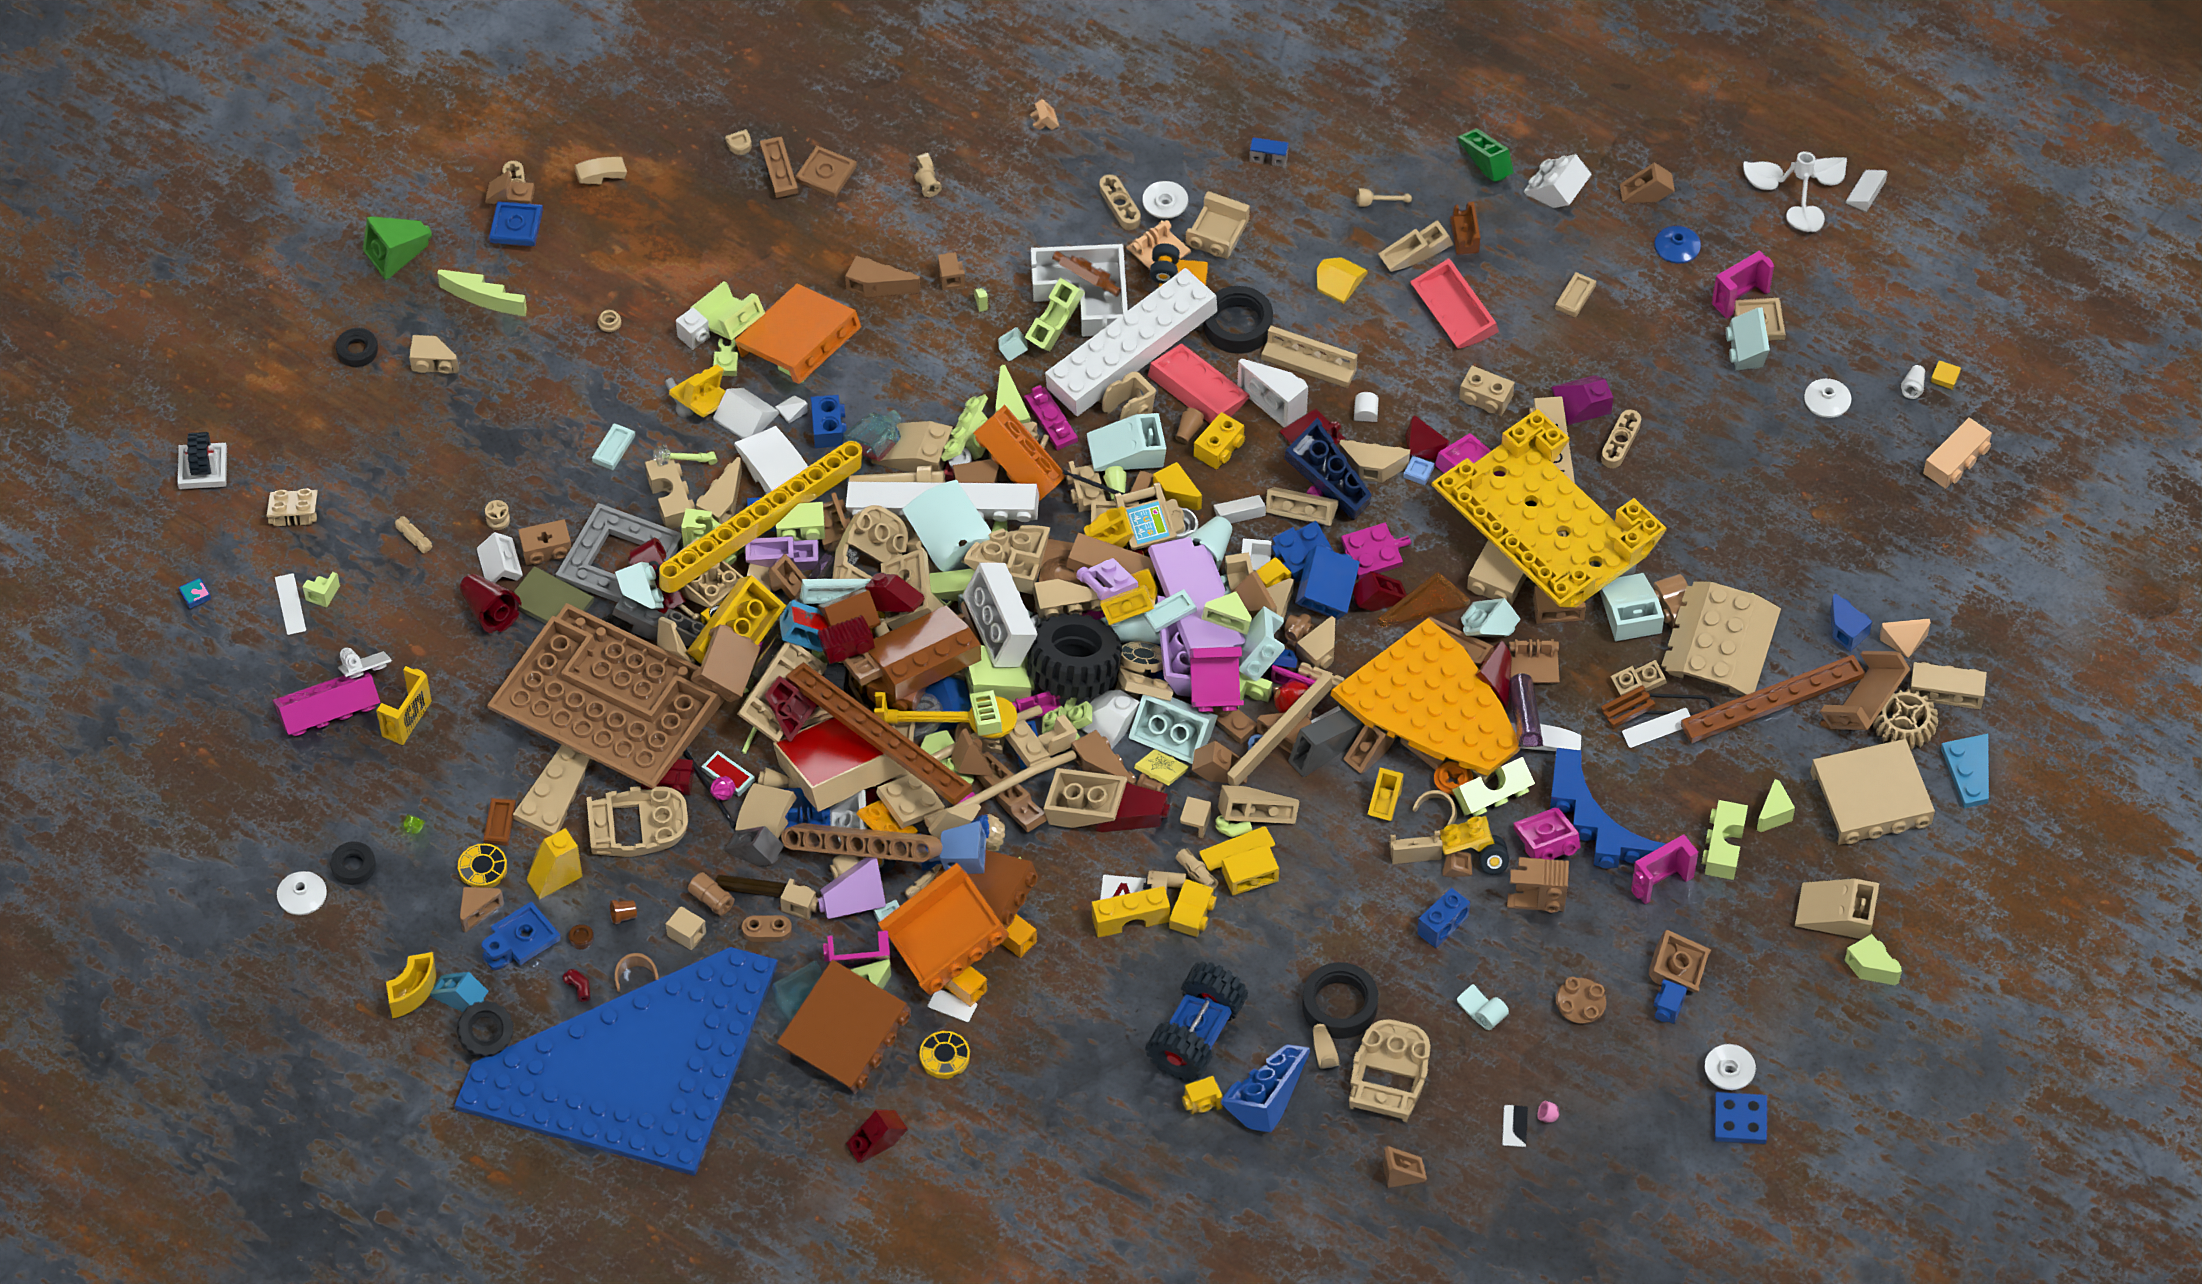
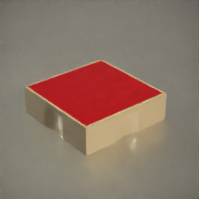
(833, 763)

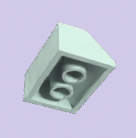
(1172, 726)

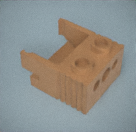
(1542, 884)

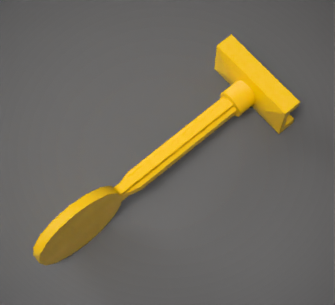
(892, 716)

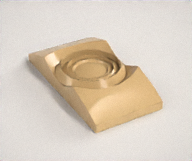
(756, 707)

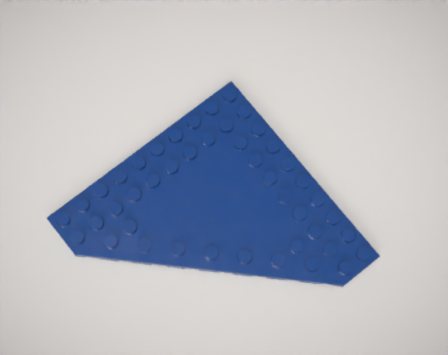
(635, 1071)

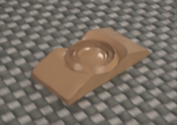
(1055, 564)

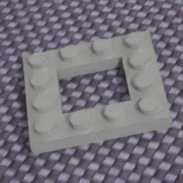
(604, 521)

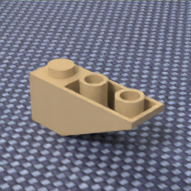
(723, 493)
(1062, 597)

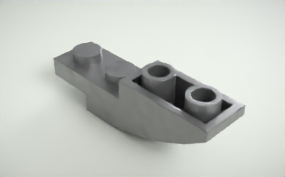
(646, 620)

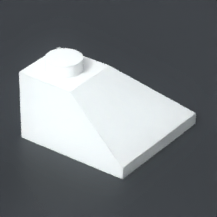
(1112, 715)

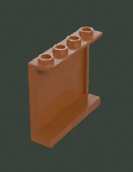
(1004, 884)
(845, 1026)

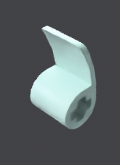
(1482, 1010)

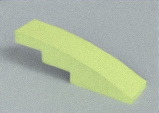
(475, 290)

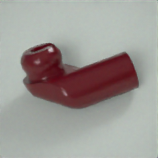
(574, 977)

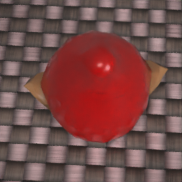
(1288, 694)

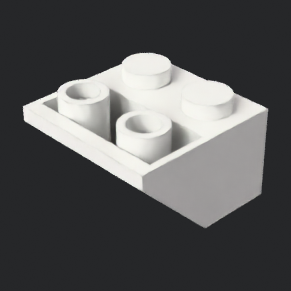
(1558, 181)

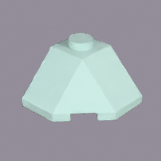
(1490, 619)

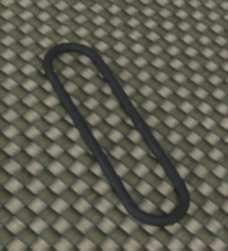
(1677, 696)

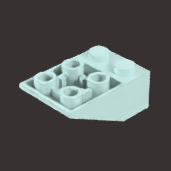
(1128, 443)
(1632, 607)

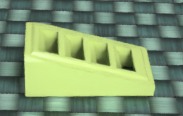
(987, 726)

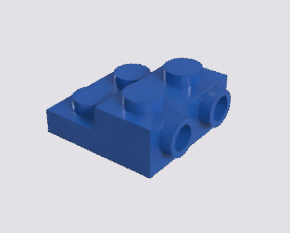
(1295, 545)

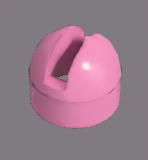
(1548, 1112)

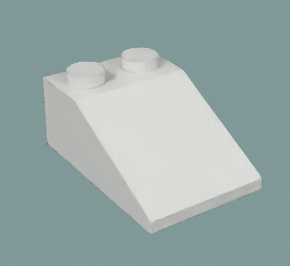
(1274, 391)

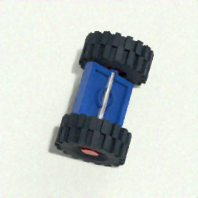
(1186, 1041)

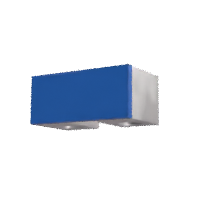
(1277, 148)

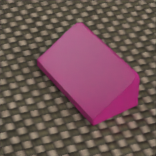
(1283, 676)

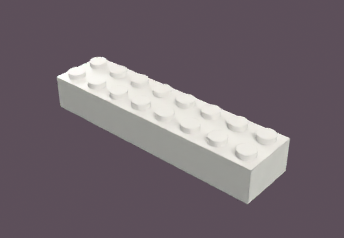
(1131, 341)

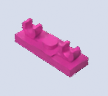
(1050, 418)

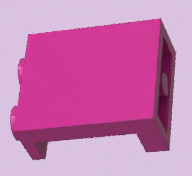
(1740, 279)
(1671, 858)

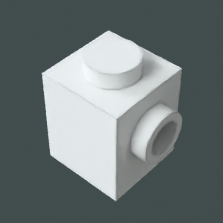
(692, 328)

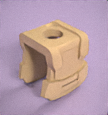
(1126, 389)

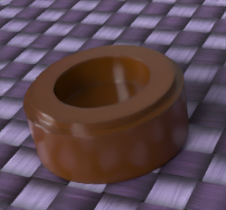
(581, 936)

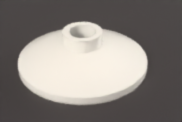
(1165, 199)
(1825, 404)
(302, 901)
(1732, 1058)

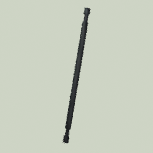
(1095, 484)
(708, 786)

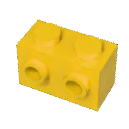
(1219, 441)
(1250, 869)

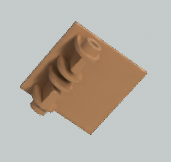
(1536, 660)

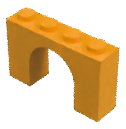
(971, 984)

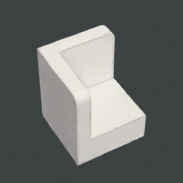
(1258, 550)

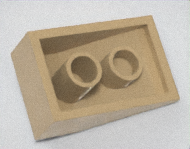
(919, 446)
(1083, 798)

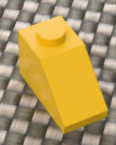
(1178, 486)

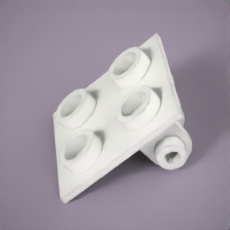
(354, 666)

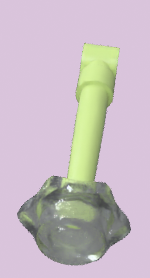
(662, 456)

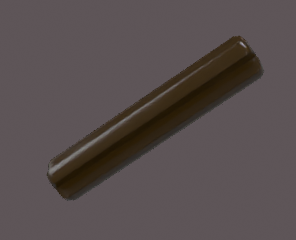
(750, 885)

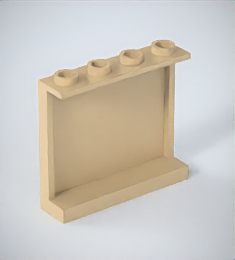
(1873, 791)

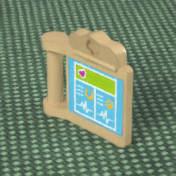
(1154, 520)

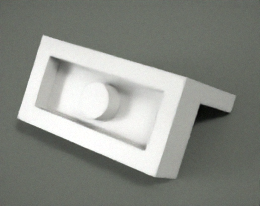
(499, 558)

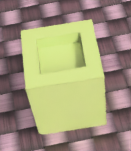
(322, 590)

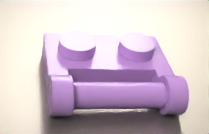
(1111, 575)

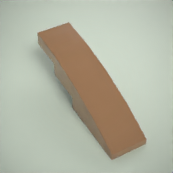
(1015, 800)

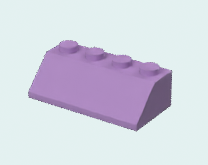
(1175, 659)

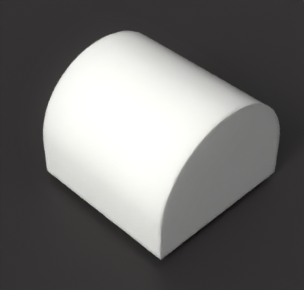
(1366, 407)

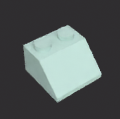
(1748, 340)

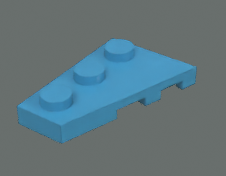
(1969, 768)

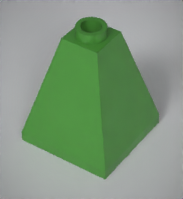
(394, 242)

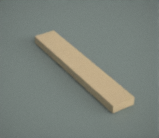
(1280, 730)

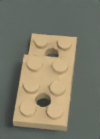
(917, 566)

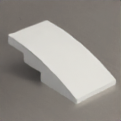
(770, 458)

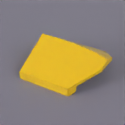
(1339, 278)
(1111, 527)

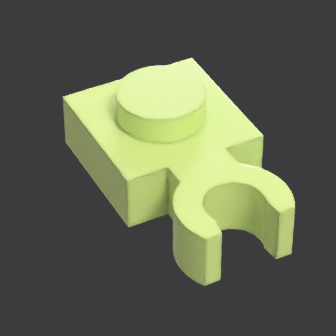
(727, 358)

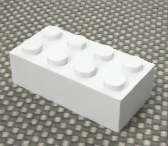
(999, 615)

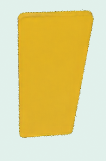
(1213, 855)

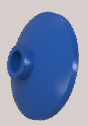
(1677, 251)

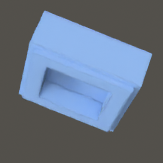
(1418, 470)

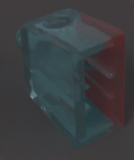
(875, 434)

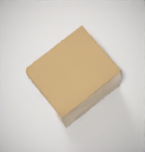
(1237, 568)
(1060, 737)
(1196, 814)
(686, 928)

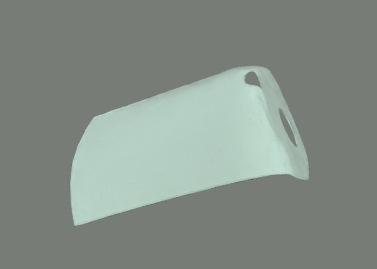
(943, 519)

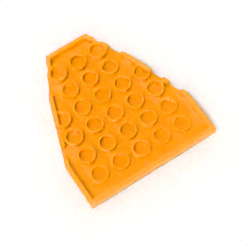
(1432, 698)

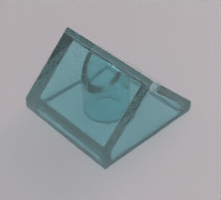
(794, 989)

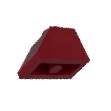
(1378, 592)
(893, 594)

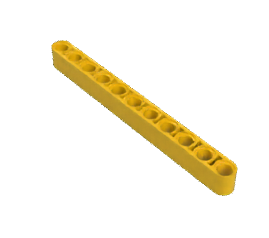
(759, 517)

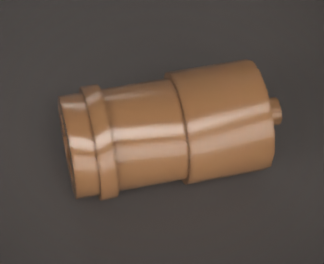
(711, 894)

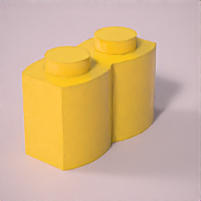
(1192, 907)

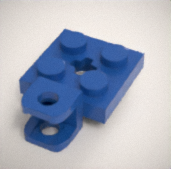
(510, 944)

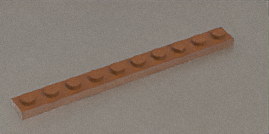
(879, 734)

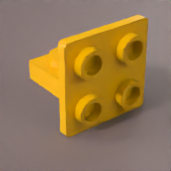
(701, 391)

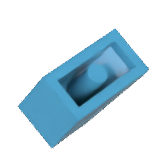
(459, 990)

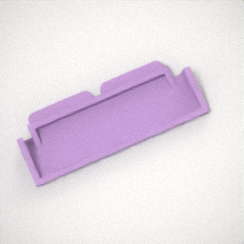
(1193, 569)

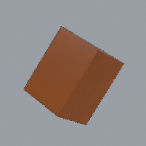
(849, 607)

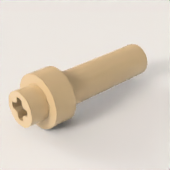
(923, 475)

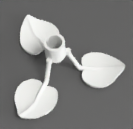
(1827, 171)

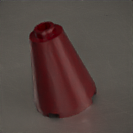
(491, 603)

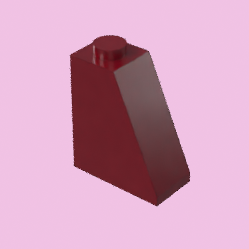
(1138, 810)

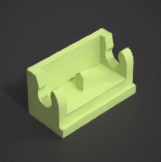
(696, 525)

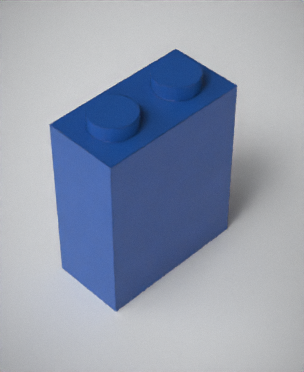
(1327, 582)

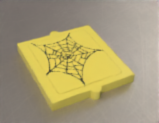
(1161, 767)

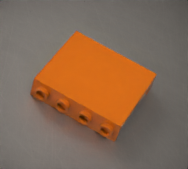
(799, 331)
(944, 929)

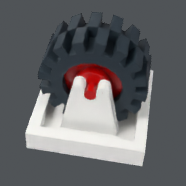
(202, 462)

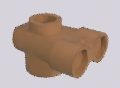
(1296, 629)

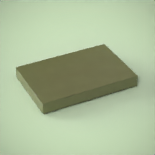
(547, 595)

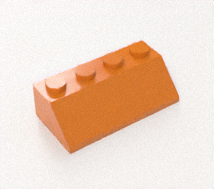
(1018, 452)

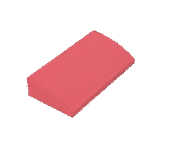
(1455, 305)
(1197, 383)

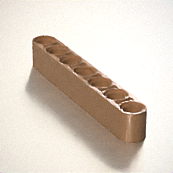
(871, 840)

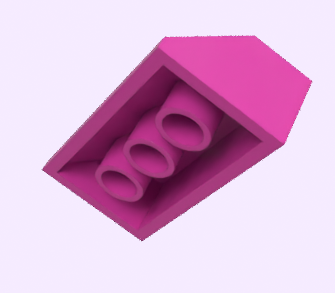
(326, 702)

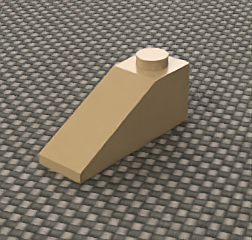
(1255, 805)

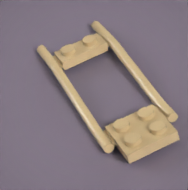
(914, 801)

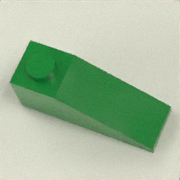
(1488, 154)

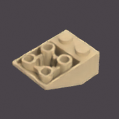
(712, 585)
(1838, 907)

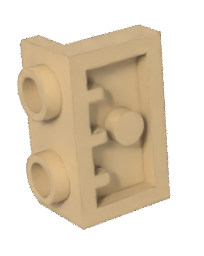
(1081, 492)

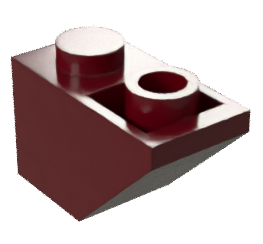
(876, 1134)

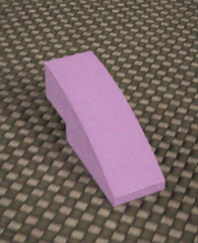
(768, 550)

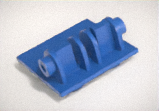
(804, 812)

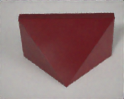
(1424, 440)

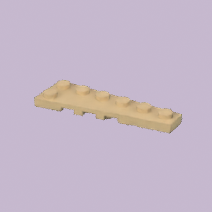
(553, 792)

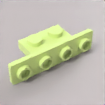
(963, 435)

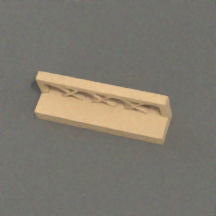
(1309, 359)

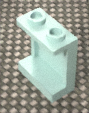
(1260, 645)

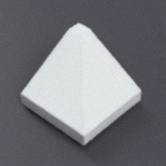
(792, 408)

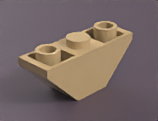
(1374, 461)

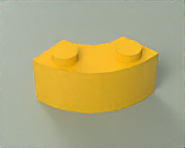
(413, 985)

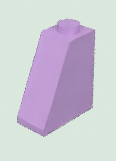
(854, 890)

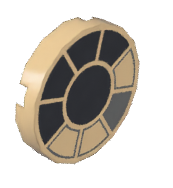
(1142, 656)

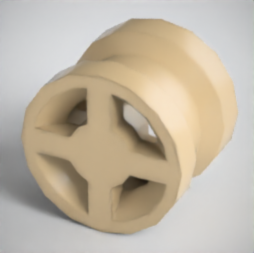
(499, 509)

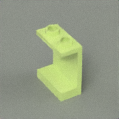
(728, 314)

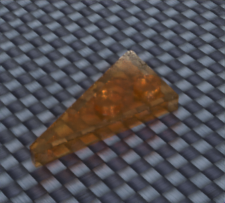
(1429, 598)

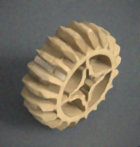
(1907, 711)

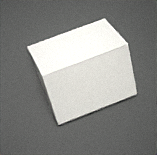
(744, 413)
(844, 812)

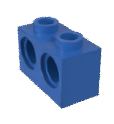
(827, 421)
(1443, 917)

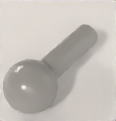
(681, 409)

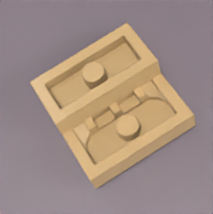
(766, 808)

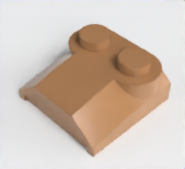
(1678, 961)

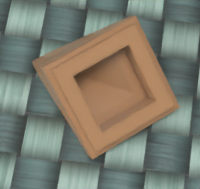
(1458, 865)

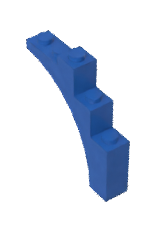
(1590, 821)

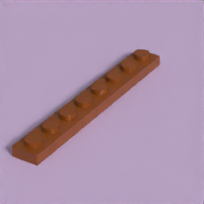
(1772, 699)

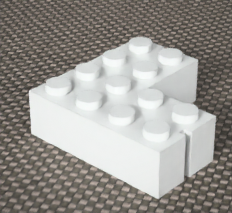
(1097, 306)

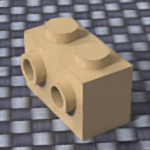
(1486, 390)

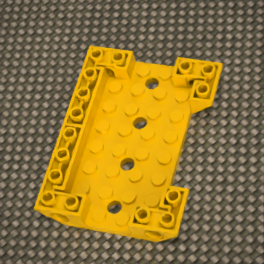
(1530, 533)

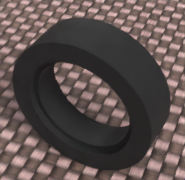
(1243, 342)
(1340, 973)

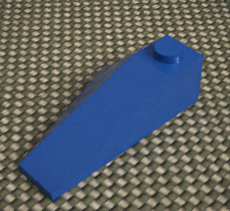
(1266, 1092)

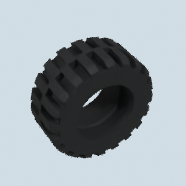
(1078, 677)

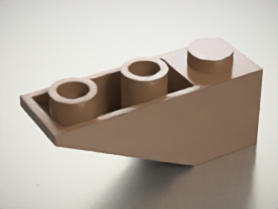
(877, 279)
(1096, 756)

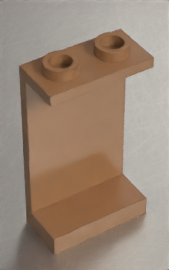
(1871, 694)

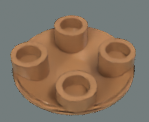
(1581, 1000)

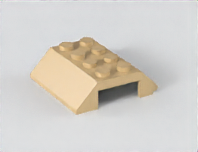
(1721, 636)

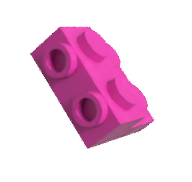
(1548, 835)

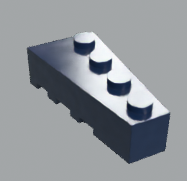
(1327, 469)

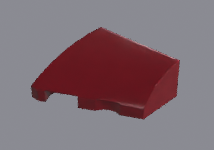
(1497, 671)
(789, 706)

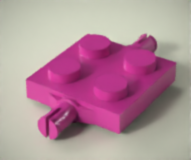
(1374, 549)

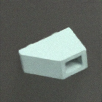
(639, 584)

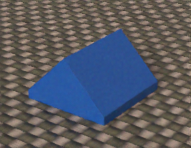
(953, 697)

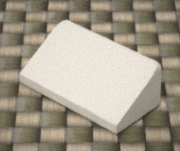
(1867, 189)
(1241, 509)

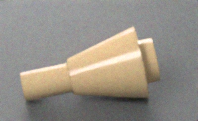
(775, 779)

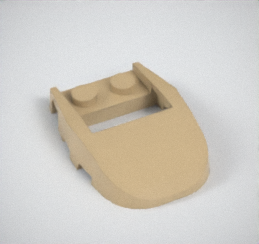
(875, 534)
(661, 817)
(1393, 1049)

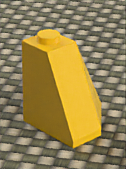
(554, 864)

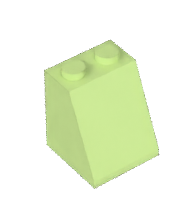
(1005, 681)

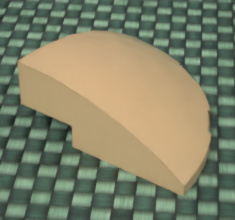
(1018, 549)

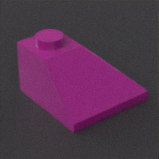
(1584, 398)

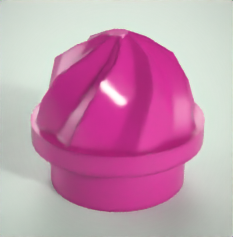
(722, 788)

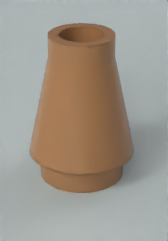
(1189, 424)

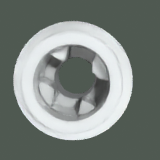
(1913, 382)

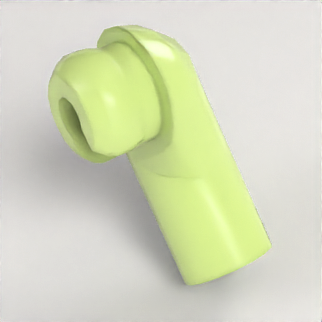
(1231, 829)

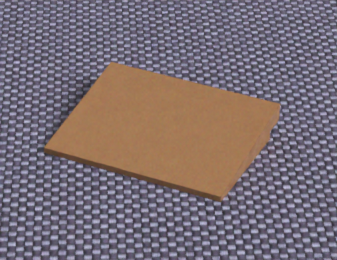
(607, 696)

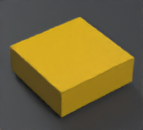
(1945, 374)

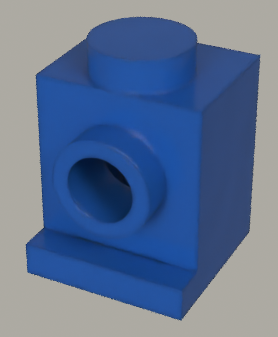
(1669, 1001)

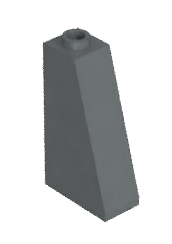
(1324, 741)

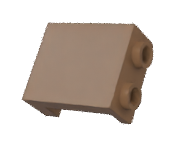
(727, 663)

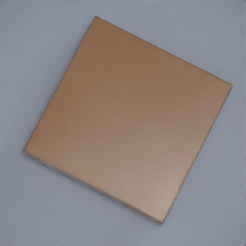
(825, 171)

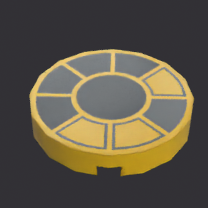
(482, 866)
(944, 1054)

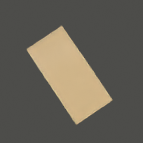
(594, 170)
(1648, 675)

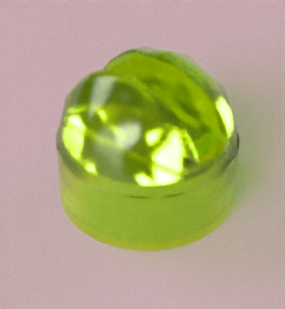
(412, 821)

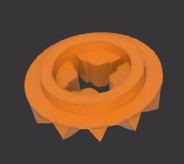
(1451, 769)

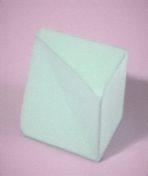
(1012, 344)

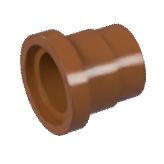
(622, 911)

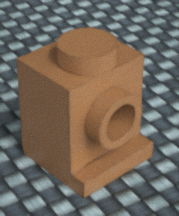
(951, 271)

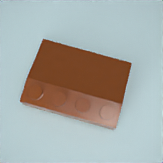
(925, 651)

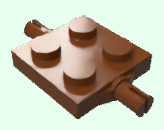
(1086, 271)

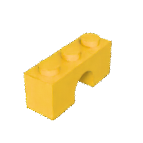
(1113, 912)

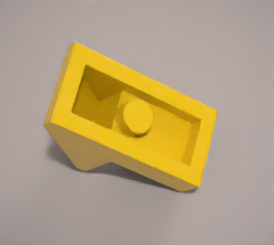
(1386, 794)

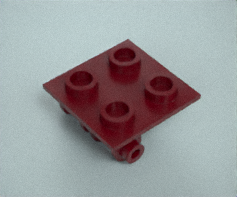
(1296, 428)

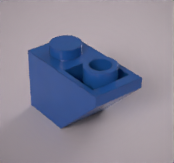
(1847, 623)

